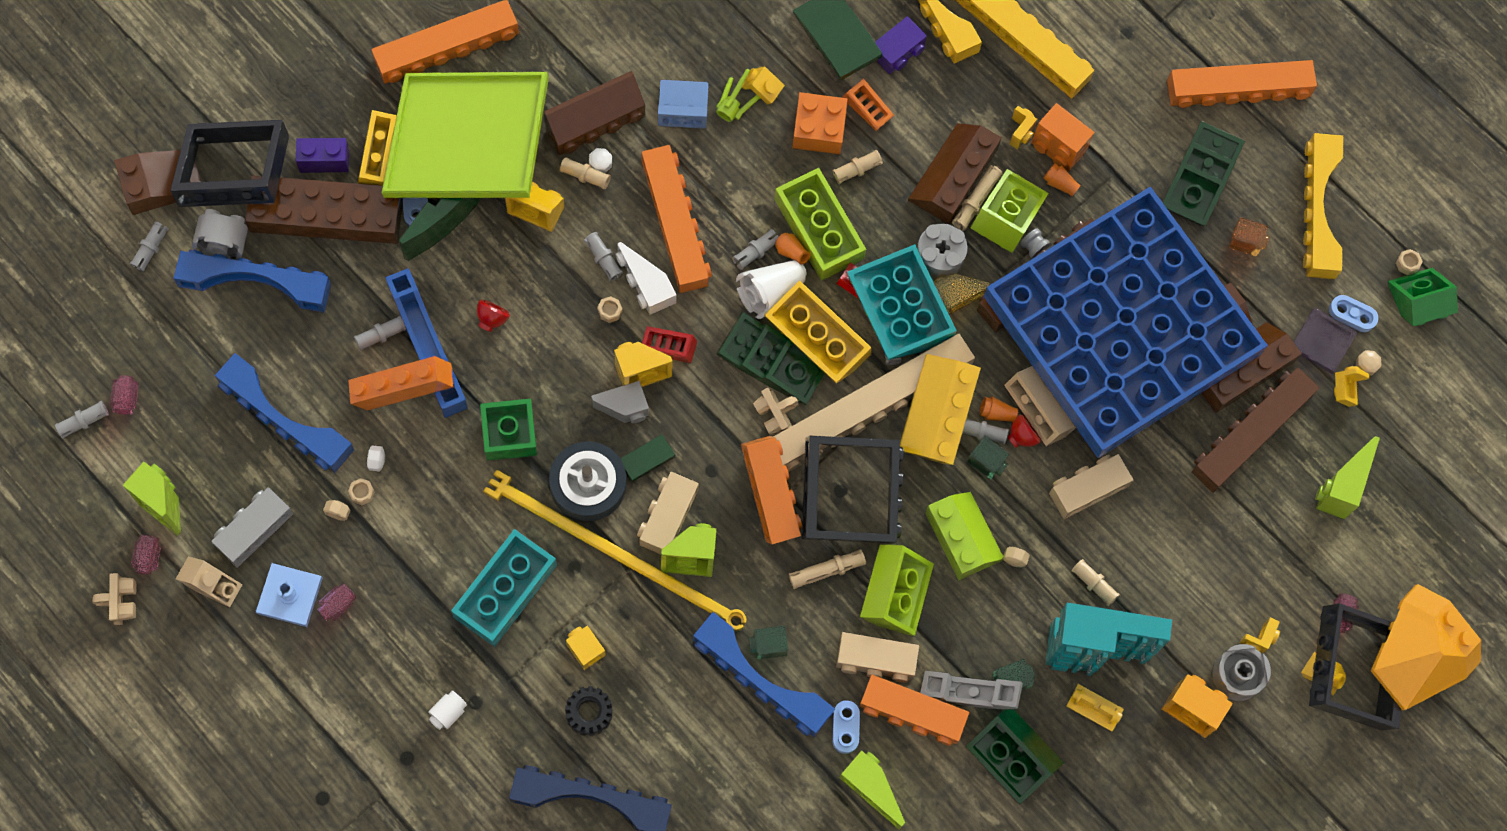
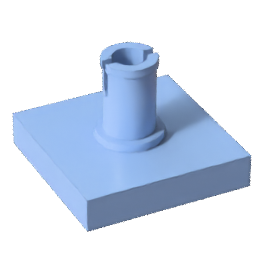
(289, 595)

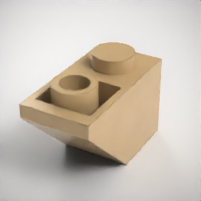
(208, 581)

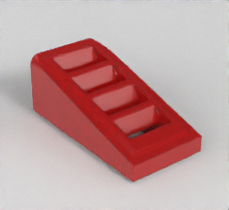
(681, 338)

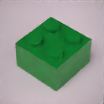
(508, 429)

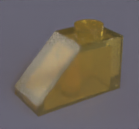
(959, 291)

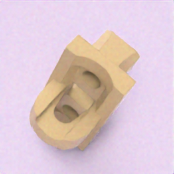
(779, 409)
(114, 599)

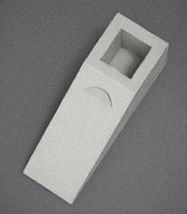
(651, 283)

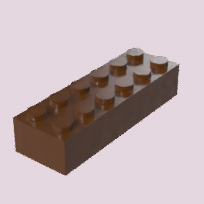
(328, 211)

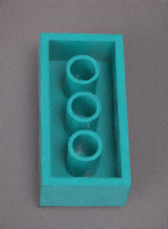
(504, 588)

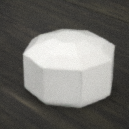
(600, 160)
(376, 458)

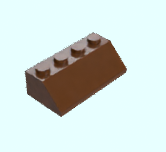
(594, 113)
(955, 170)
(1276, 357)

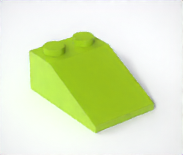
(1009, 210)
(1345, 489)

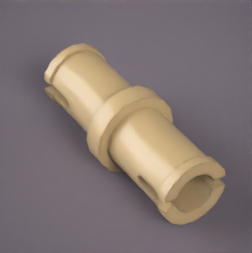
(857, 166)
(585, 173)
(1095, 582)

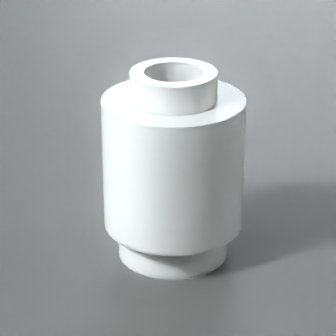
(447, 710)

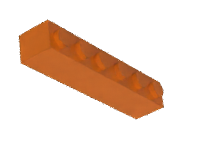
(445, 41)
(1241, 83)
(675, 219)

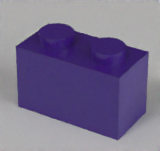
(900, 45)
(322, 155)

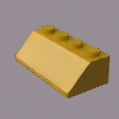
(819, 332)
(939, 409)

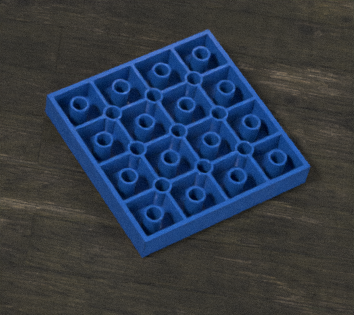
(1124, 321)

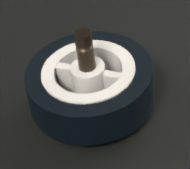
(587, 481)

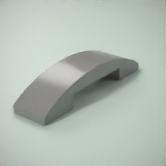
(972, 692)

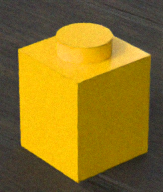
(585, 646)

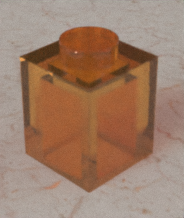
(1249, 237)

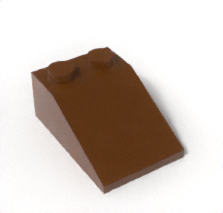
(149, 178)

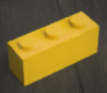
(377, 148)

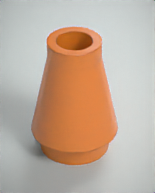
(1060, 179)
(791, 247)
(996, 410)

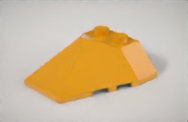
(1425, 649)

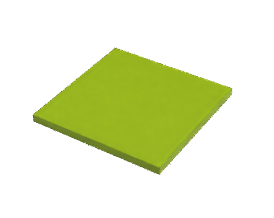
(466, 135)

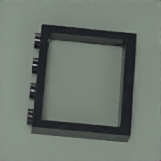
(235, 191)
(810, 490)
(1325, 666)

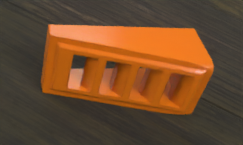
(874, 99)

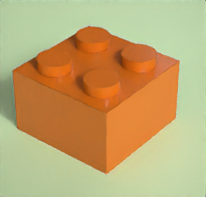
(820, 123)
(1062, 137)

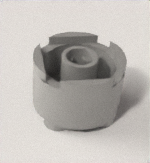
(220, 234)
(946, 239)
(1247, 660)

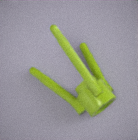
(728, 106)

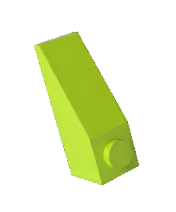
(871, 784)

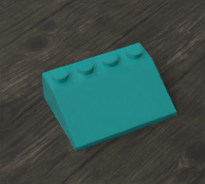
(902, 303)

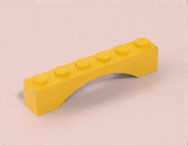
(956, 34)
(1323, 251)

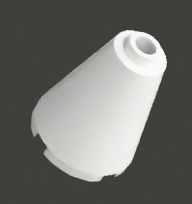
(767, 285)

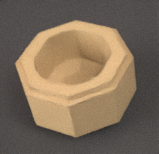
(1409, 262)
(609, 309)
(1369, 362)
(361, 491)
(336, 510)
(1016, 557)

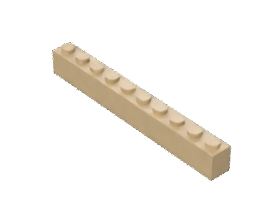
(865, 404)

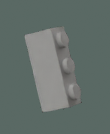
(251, 526)

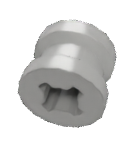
(1034, 243)

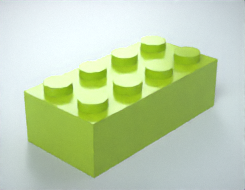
(820, 223)

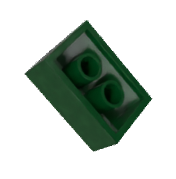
(1014, 754)

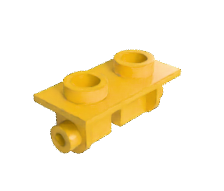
(1095, 707)

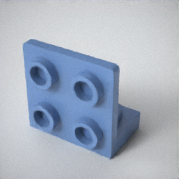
(683, 104)

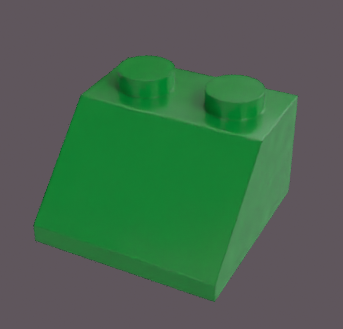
(1424, 296)

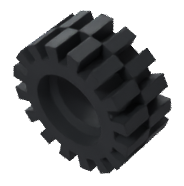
(582, 696)

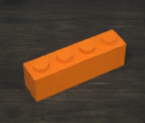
(401, 383)
(771, 489)
(914, 710)

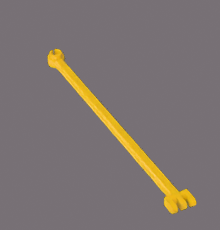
(686, 592)

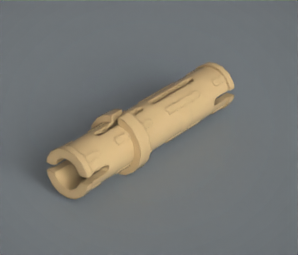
(972, 205)
(831, 567)

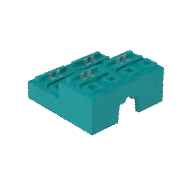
(1091, 635)

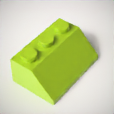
(155, 495)
(963, 534)
(690, 552)
(897, 589)

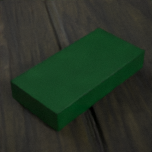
(647, 458)

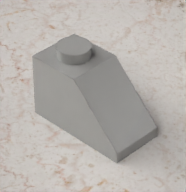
(623, 403)

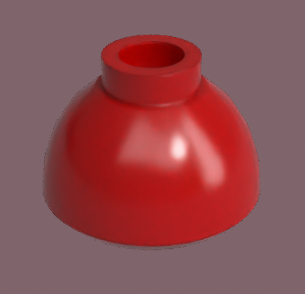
(491, 315)
(1023, 433)

